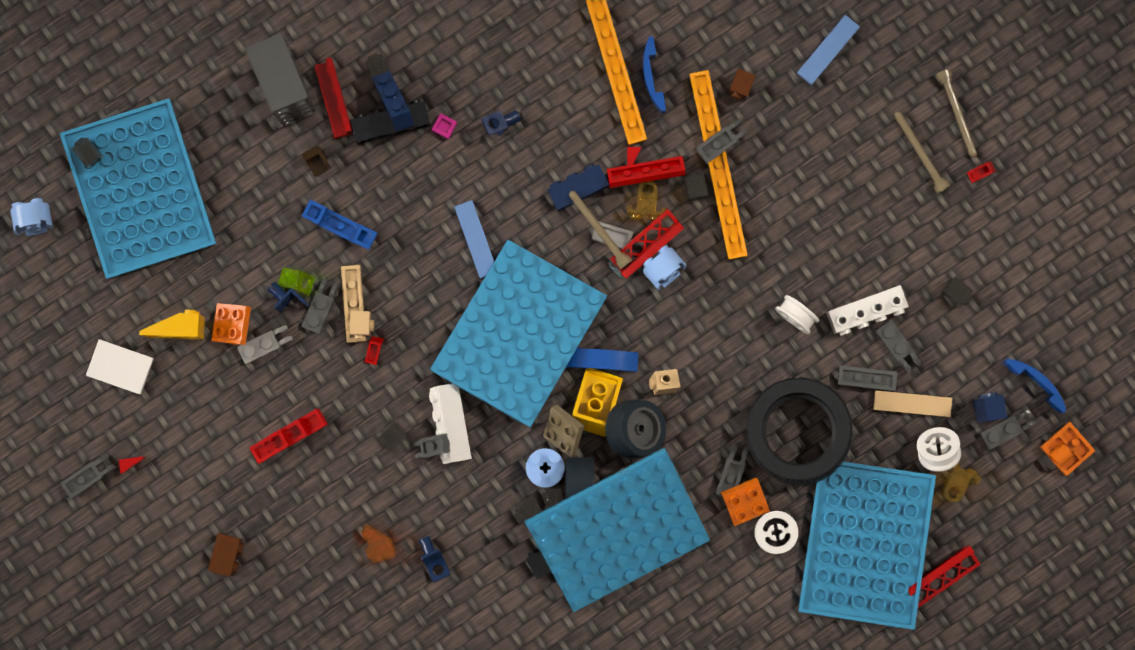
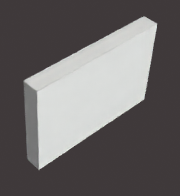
(119, 366)

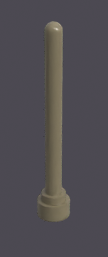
(945, 78)
(940, 183)
(621, 258)

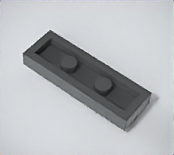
(867, 378)

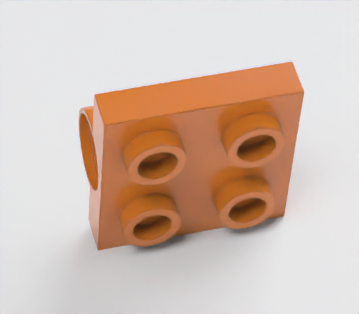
(231, 324)
(1067, 448)
(745, 501)

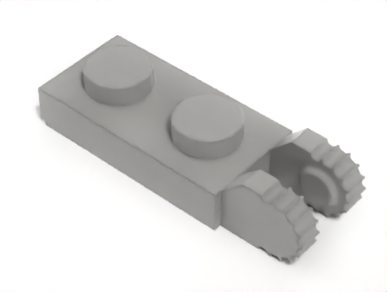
(263, 345)

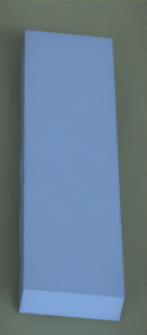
(828, 50)
(475, 237)

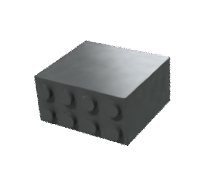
(281, 79)

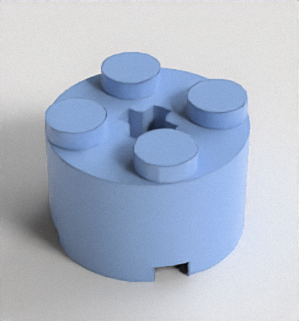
(31, 217)
(664, 267)
(552, 459)

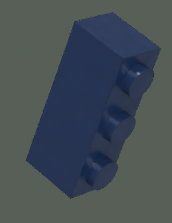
(392, 100)
(584, 184)
(990, 407)

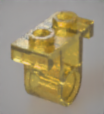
(645, 203)
(959, 480)

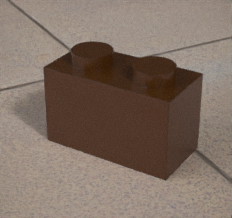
(226, 554)

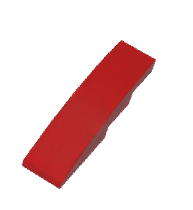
(288, 436)

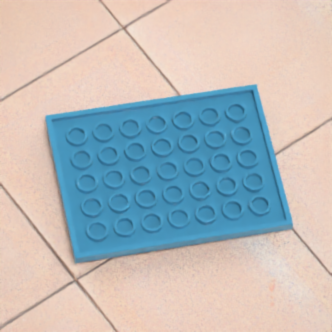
(142, 192)
(518, 333)
(618, 530)
(867, 545)

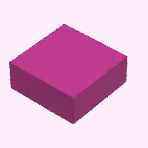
(444, 126)

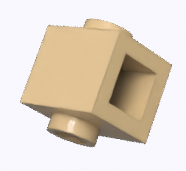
(360, 324)
(664, 382)

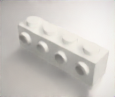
(866, 310)
(450, 420)

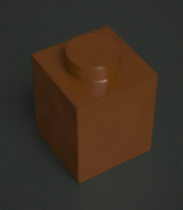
(741, 84)

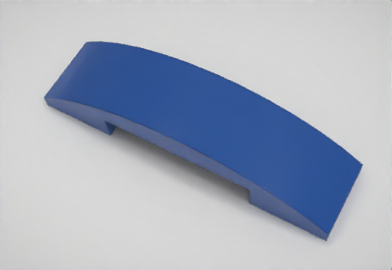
(656, 98)
(339, 225)
(604, 360)
(1054, 399)

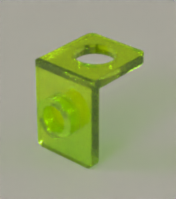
(293, 279)

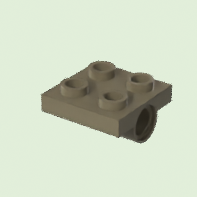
(563, 430)

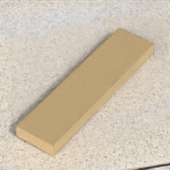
(352, 294)
(912, 403)

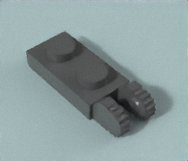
(720, 142)
(320, 308)
(897, 345)
(1005, 430)
(433, 446)
(732, 471)
(85, 477)

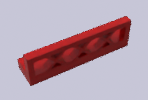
(333, 99)
(646, 171)
(653, 247)
(941, 569)

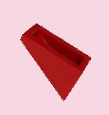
(632, 153)
(981, 172)
(374, 350)
(127, 464)

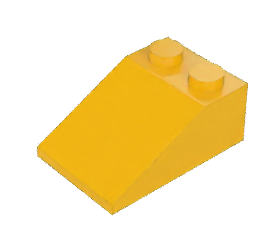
(180, 326)
(596, 399)

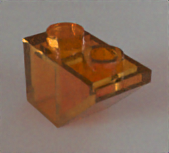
(380, 544)

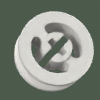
(797, 314)
(928, 452)
(791, 529)

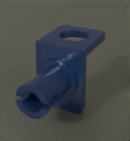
(500, 122)
(283, 297)
(432, 558)

